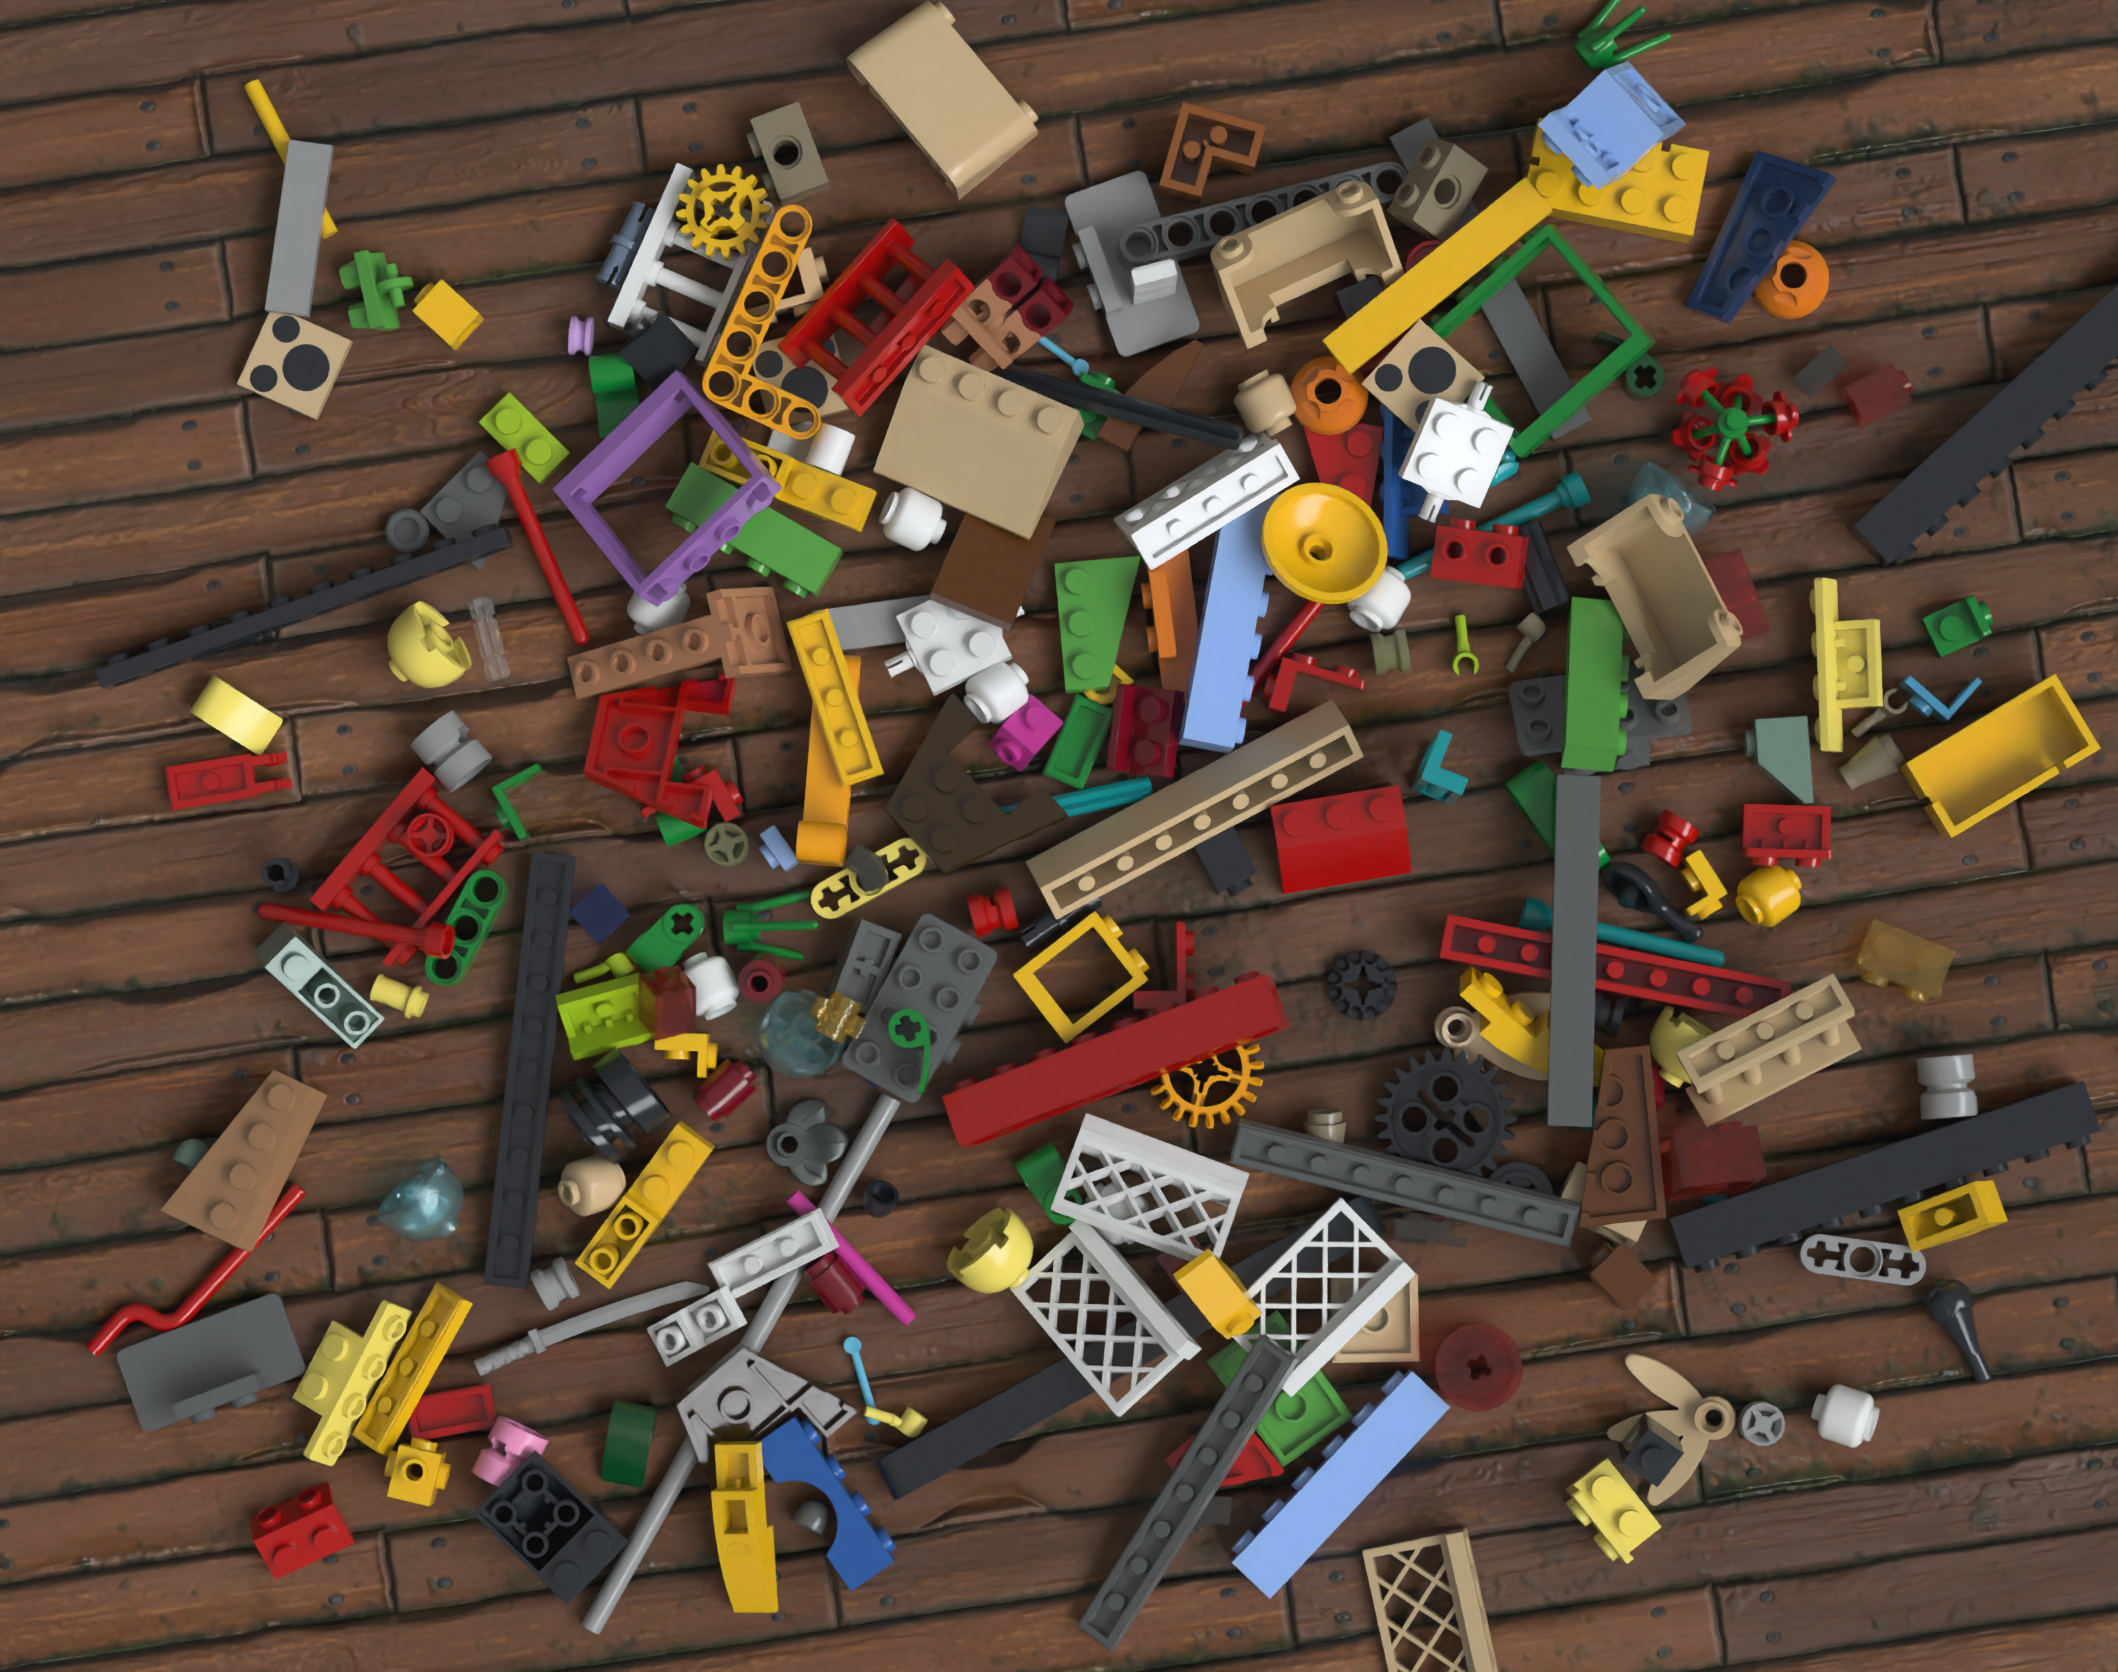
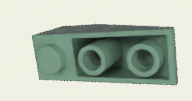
(318, 985)

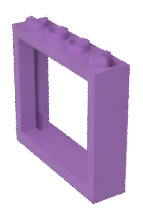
(624, 447)

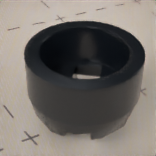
(879, 1198)

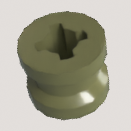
(1390, 652)
(718, 840)

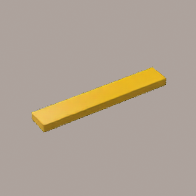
(1437, 276)

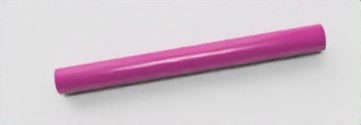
(859, 1265)

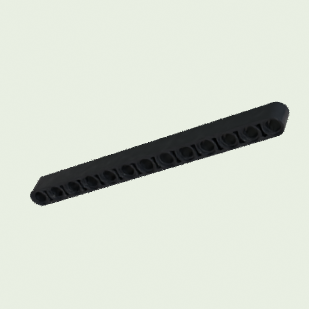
(1064, 1385)

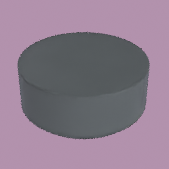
(408, 531)

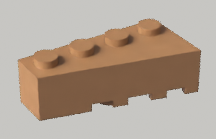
(249, 1163)

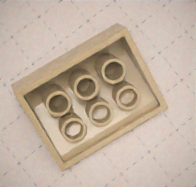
(978, 442)

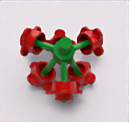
(1736, 402)

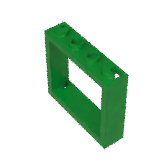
(1502, 273)

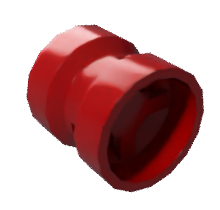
(1675, 830)
(423, 835)
(992, 911)

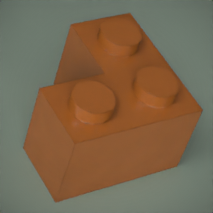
(1206, 139)

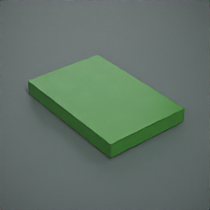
(1291, 1422)

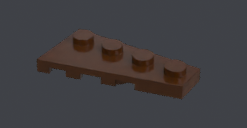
(1624, 1150)

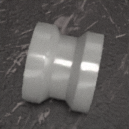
(555, 1283)
(1765, 1429)

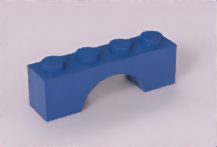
(859, 1548)

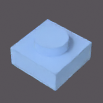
(777, 849)

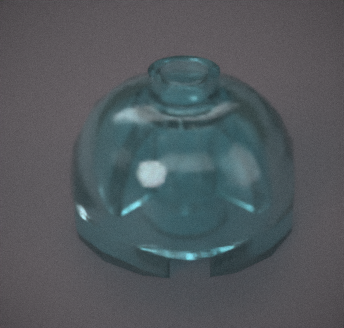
(1657, 480)
(788, 1037)
(425, 1204)

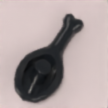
(1639, 891)

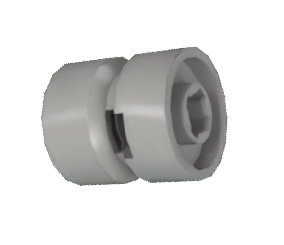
(451, 751)
(1947, 1086)

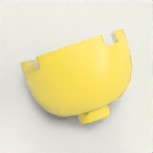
(424, 649)
(1671, 1036)
(995, 1254)

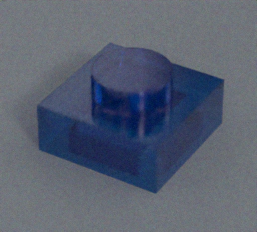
(600, 914)

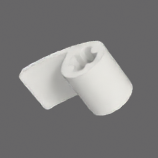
(824, 450)

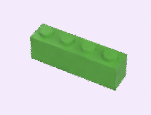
(766, 538)
(1593, 686)

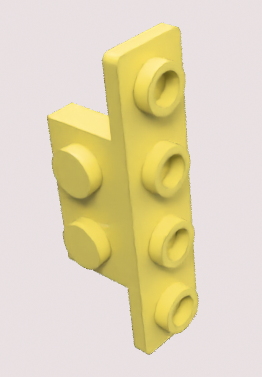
(1846, 664)
(345, 1376)

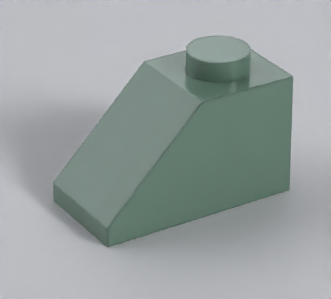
(1783, 754)

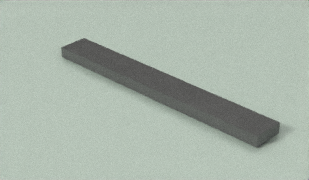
(1507, 312)
(1573, 951)
(1405, 1182)
(1188, 1492)

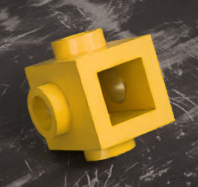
(408, 1486)

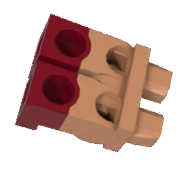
(992, 320)

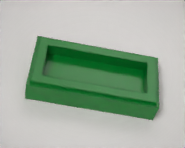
(1079, 742)

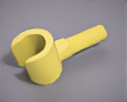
(910, 1423)

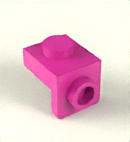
(1025, 733)

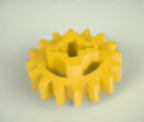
(710, 226)

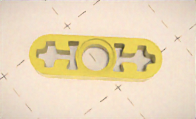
(845, 902)

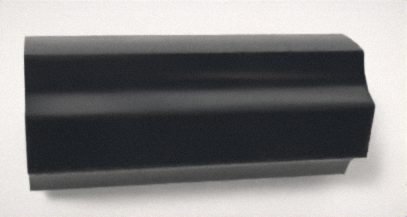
(1542, 574)

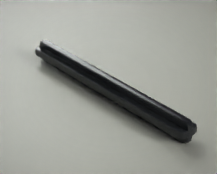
(1127, 408)

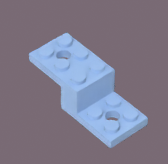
(1610, 125)

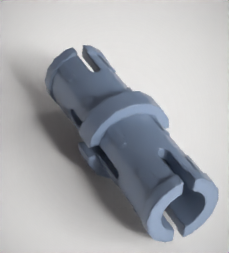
(625, 246)

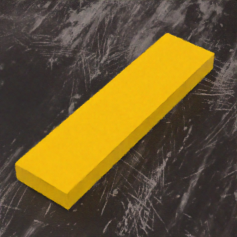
(835, 698)
(412, 1369)

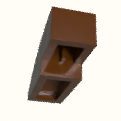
(1157, 385)

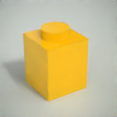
(446, 313)

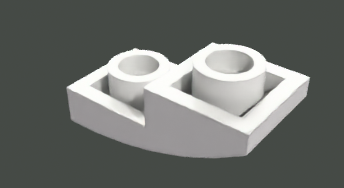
(696, 1325)

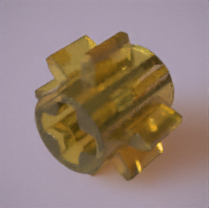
(838, 1017)

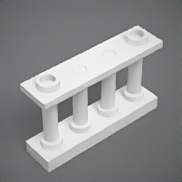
(649, 270)

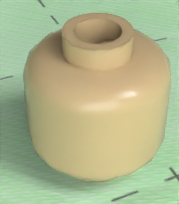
(1265, 403)
(591, 1185)

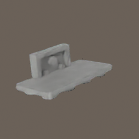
(1098, 220)

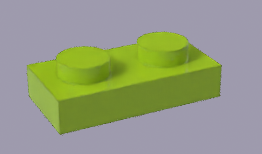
(517, 428)

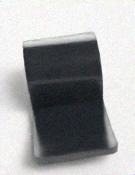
(1044, 238)

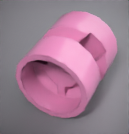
(509, 1449)

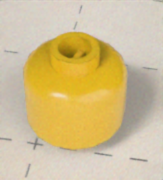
(1768, 895)

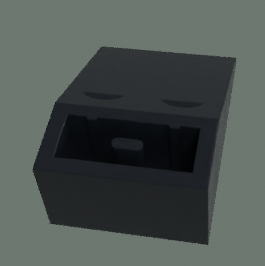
(552, 1526)

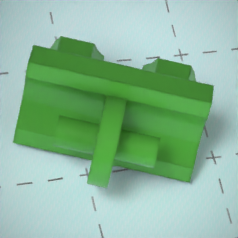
(380, 291)

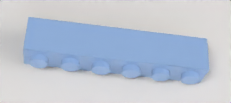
(1227, 635)
(1339, 1483)

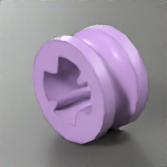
(581, 335)

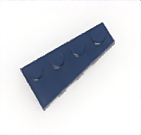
(1760, 225)

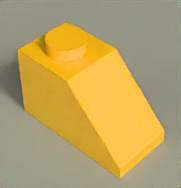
(1952, 1215)
(1218, 1294)

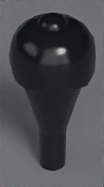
(1951, 1305)

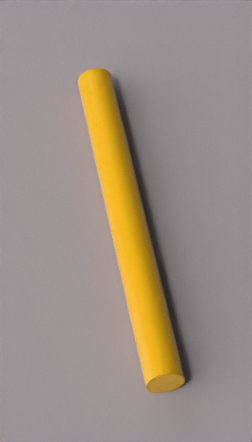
(279, 136)

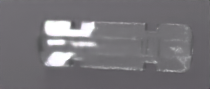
(489, 639)

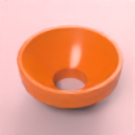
(1794, 302)
(1333, 417)

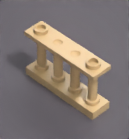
(1769, 1050)

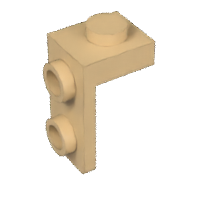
(812, 274)

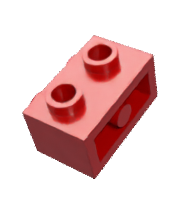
(1480, 555)

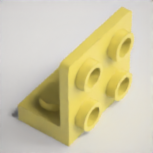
(1613, 1509)

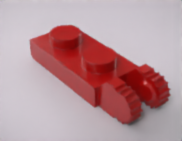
(222, 780)

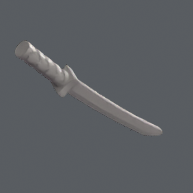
(540, 1339)

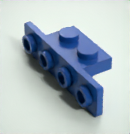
(1398, 495)

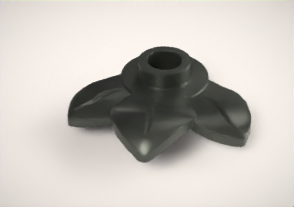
(813, 1140)

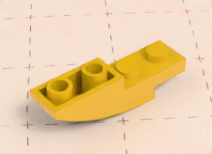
(802, 484)
(1512, 1024)
(645, 1205)
(741, 1528)

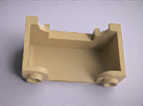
(943, 96)
(1301, 252)
(1660, 595)

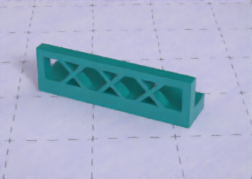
(1436, 781)

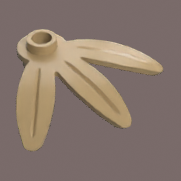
(1470, 1039)
(1688, 1421)

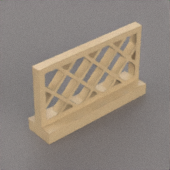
(1465, 1594)

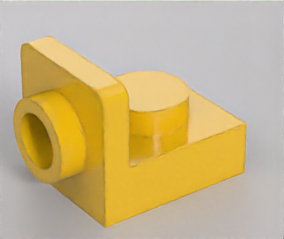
(1701, 876)
(681, 1046)

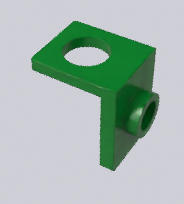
(505, 810)

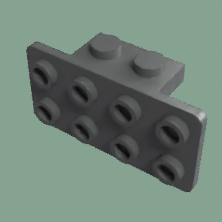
(1539, 719)
(942, 980)
(211, 1363)

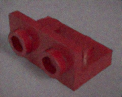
(1145, 730)

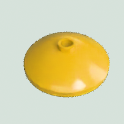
(1334, 527)

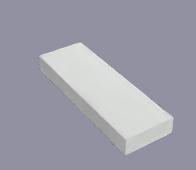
(1153, 281)
(774, 1254)

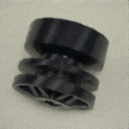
(614, 1106)

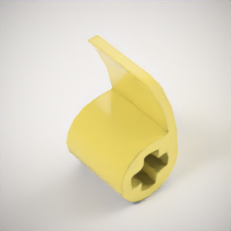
(236, 715)

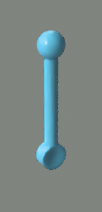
(1078, 366)
(852, 1346)

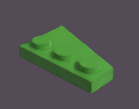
(1092, 617)

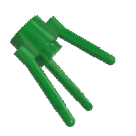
(1597, 47)
(743, 926)

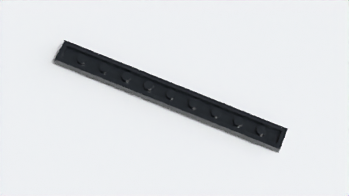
(287, 612)
(530, 1070)

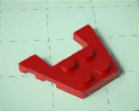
(639, 739)

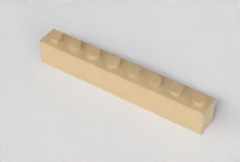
(1194, 809)

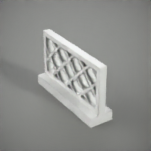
(1207, 498)
(1159, 1166)
(1132, 1291)
(1350, 1315)

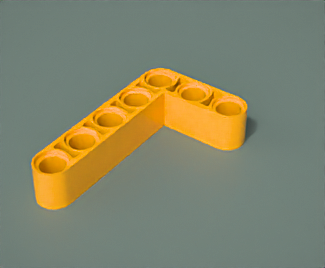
(756, 328)
(826, 804)

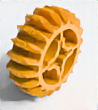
(1196, 1107)

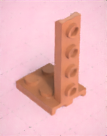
(740, 631)

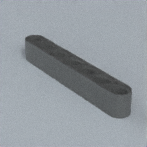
(1239, 215)

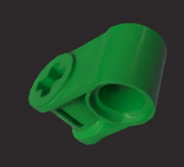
(661, 943)
(1042, 1175)

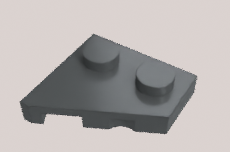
(467, 503)

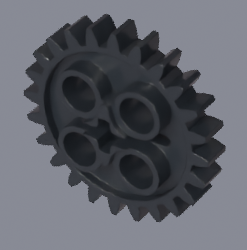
(1474, 1090)

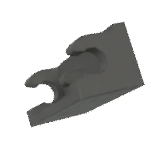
(863, 962)

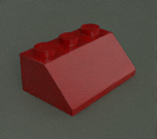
(1341, 839)

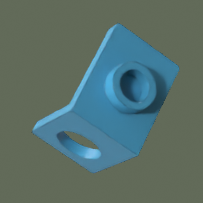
(1927, 704)

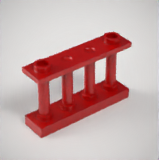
(901, 338)
(393, 827)

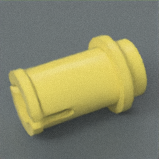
(399, 996)

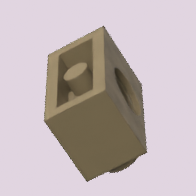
(788, 128)
(1437, 189)

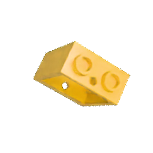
(1045, 1003)

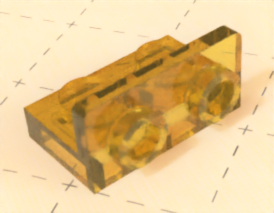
(1903, 960)

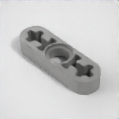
(1828, 1266)

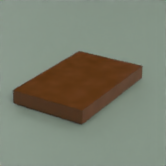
(990, 570)

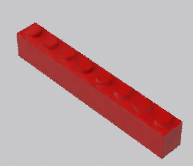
(1617, 969)
(1116, 1060)

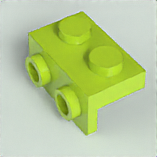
(602, 1017)

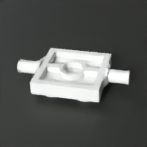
(1456, 451)
(947, 645)

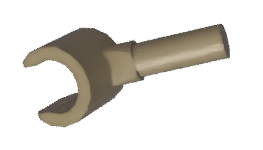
(1532, 628)
(1878, 715)

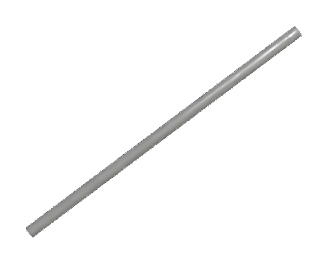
(753, 1338)

